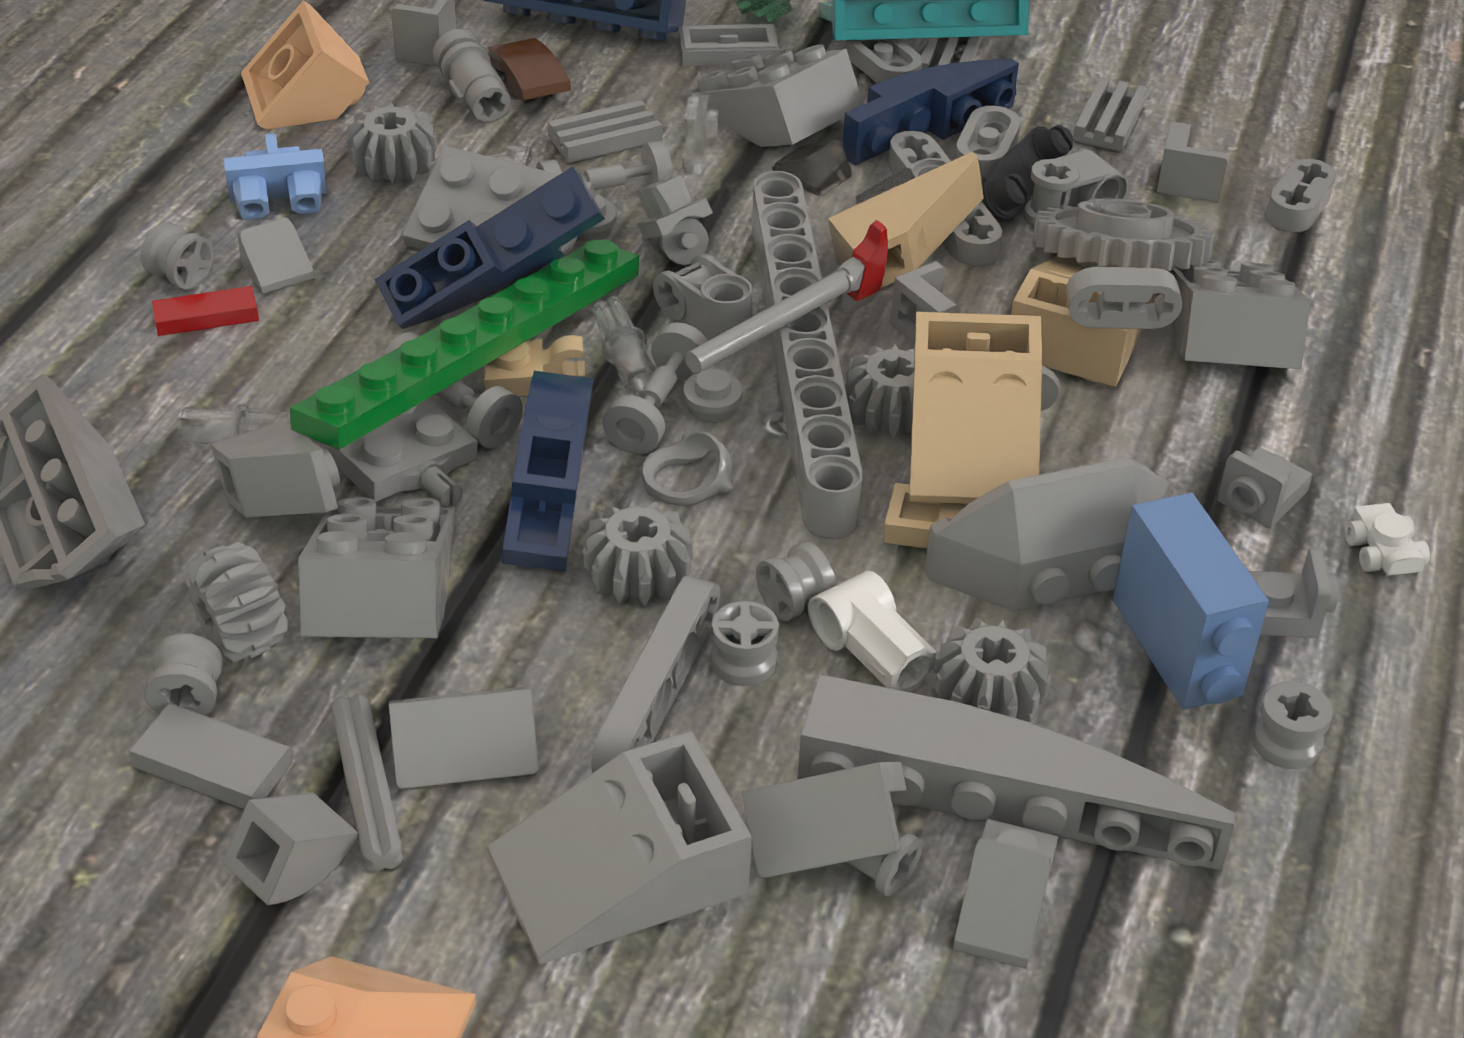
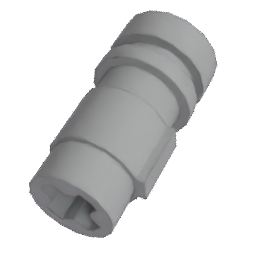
(471, 75)

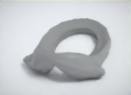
(686, 451)

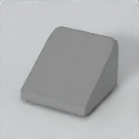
(274, 255)

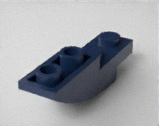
(926, 101)
(490, 256)
(547, 471)

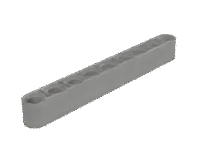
(806, 362)

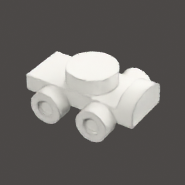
(1388, 540)

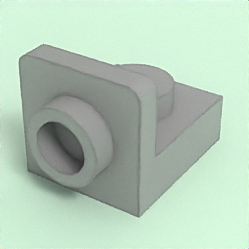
(918, 292)
(1262, 485)
(1298, 600)

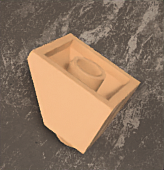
(303, 73)
(364, 1002)

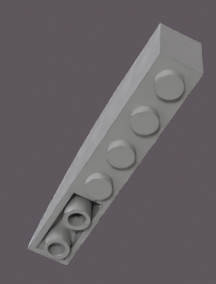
(1009, 772)

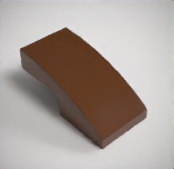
(529, 68)

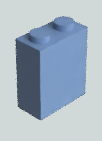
(1189, 600)

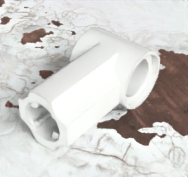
(865, 621)

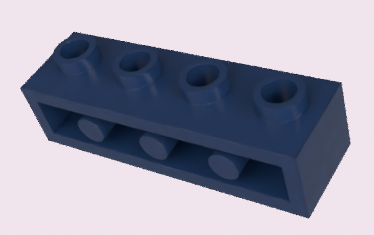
(651, 17)

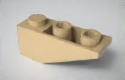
(914, 213)

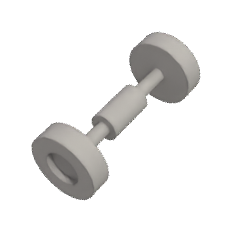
(654, 167)
(491, 416)
(635, 421)

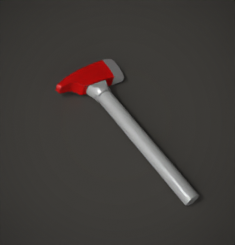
(855, 279)

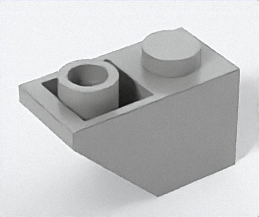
(276, 472)

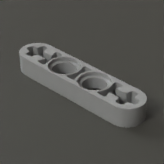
(924, 154)
(659, 671)

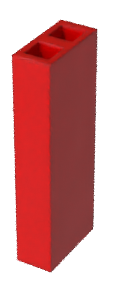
(205, 310)

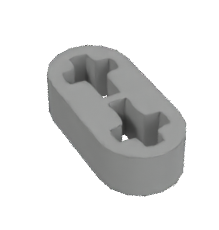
(1300, 195)
(1123, 297)

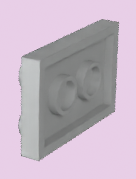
(473, 189)

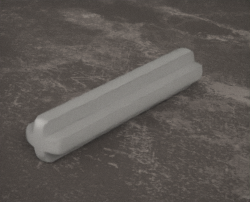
(367, 783)

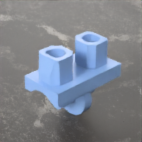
(275, 175)

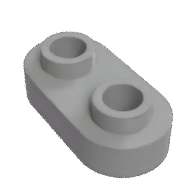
(883, 57)
(990, 135)

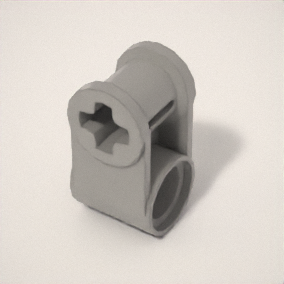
(1073, 181)
(704, 296)

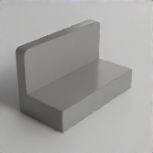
(463, 737)
(824, 818)

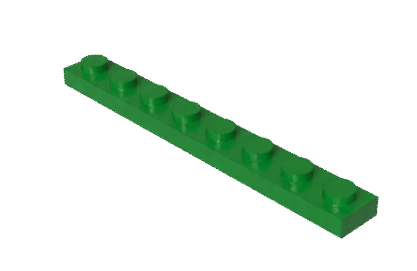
(461, 345)

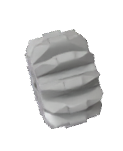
(391, 143)
(881, 390)
(637, 552)
(236, 601)
(993, 669)

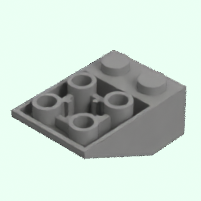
(782, 94)
(1240, 316)
(377, 570)
(625, 850)

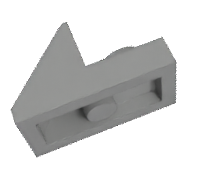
(1005, 893)

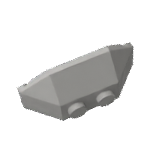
(58, 490)
(1042, 535)

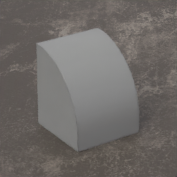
(287, 845)

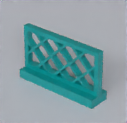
(924, 18)

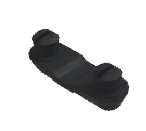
(1011, 183)

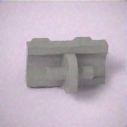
(672, 219)

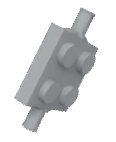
(408, 455)

